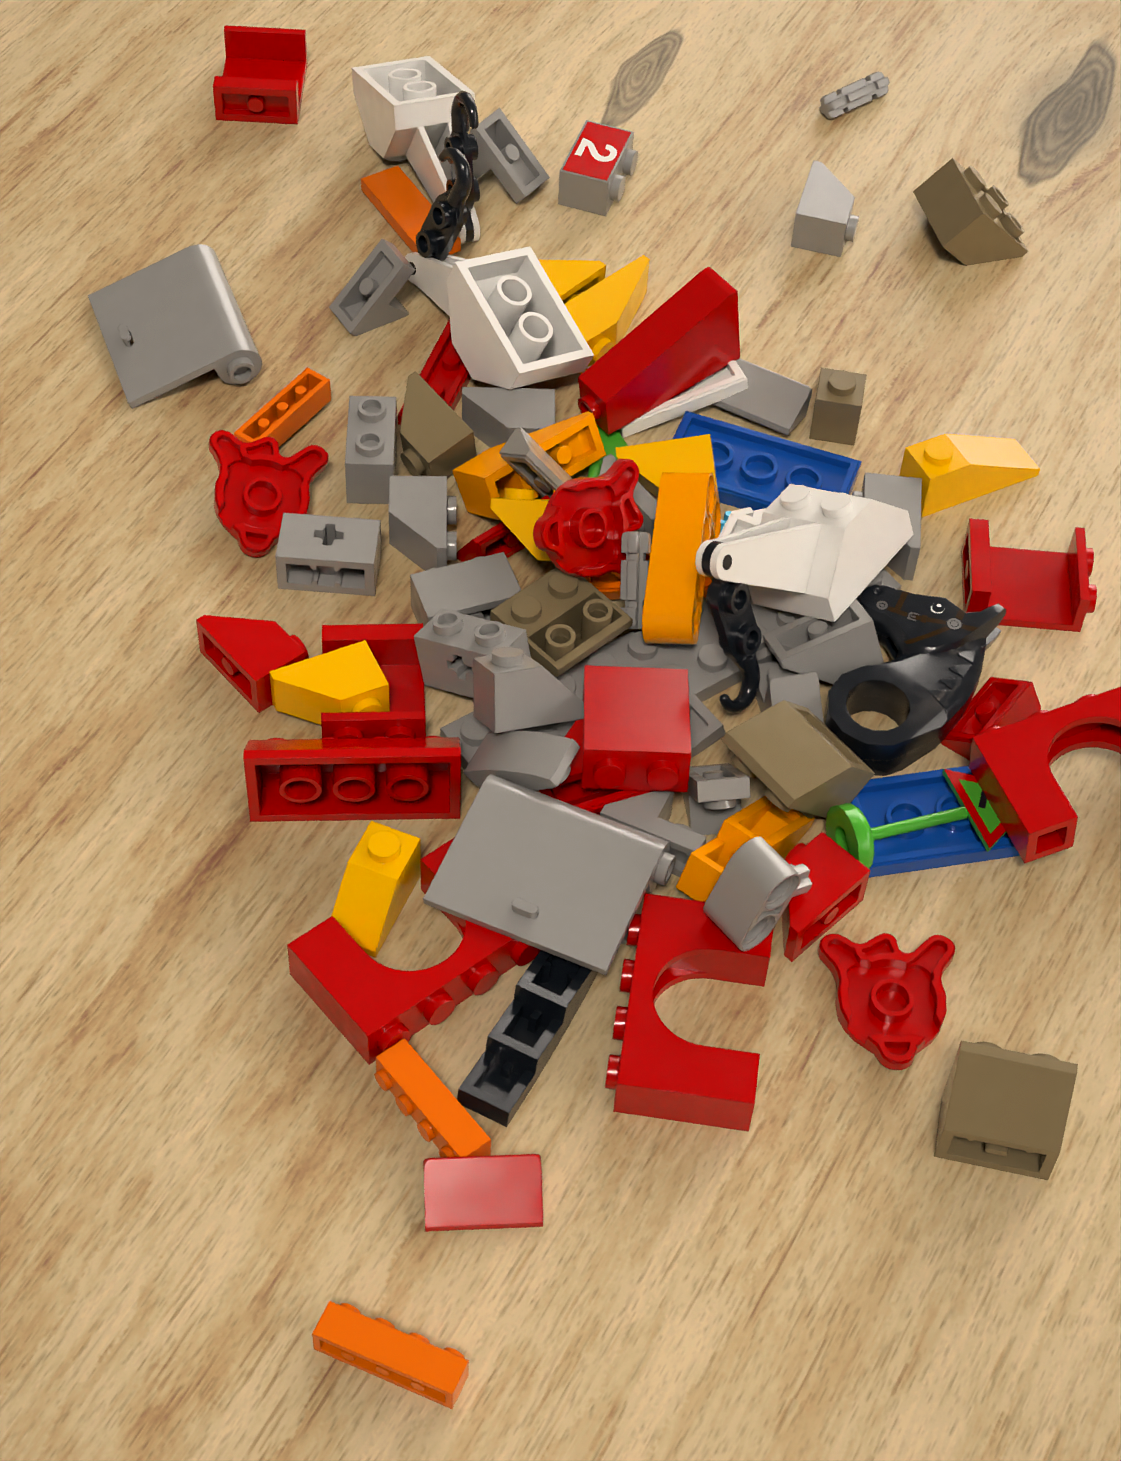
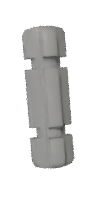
(854, 95)
(634, 574)

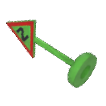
(853, 833)

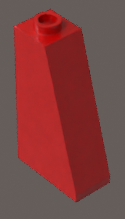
(665, 353)

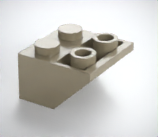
(970, 216)
(562, 619)
(797, 759)
(1005, 1109)

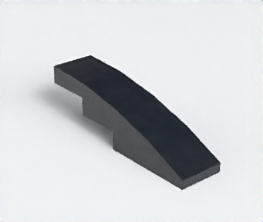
(525, 1036)

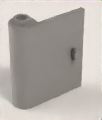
(179, 323)
(548, 873)

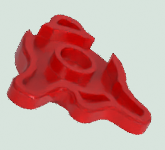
(260, 486)
(587, 519)
(889, 997)

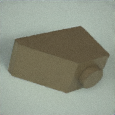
(837, 406)
(432, 433)

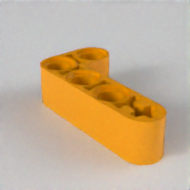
(674, 592)

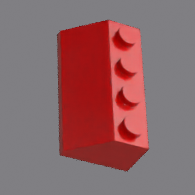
(353, 779)

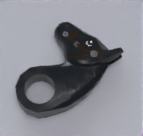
(925, 685)

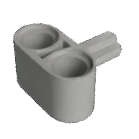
(754, 893)

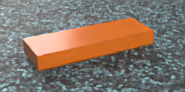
(400, 204)

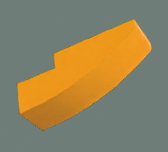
(760, 819)

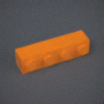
(288, 409)
(429, 1103)
(391, 1354)

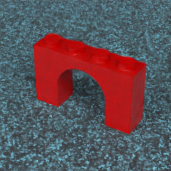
(1016, 772)
(384, 1005)
(656, 1068)

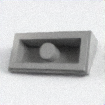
(769, 400)
(533, 463)

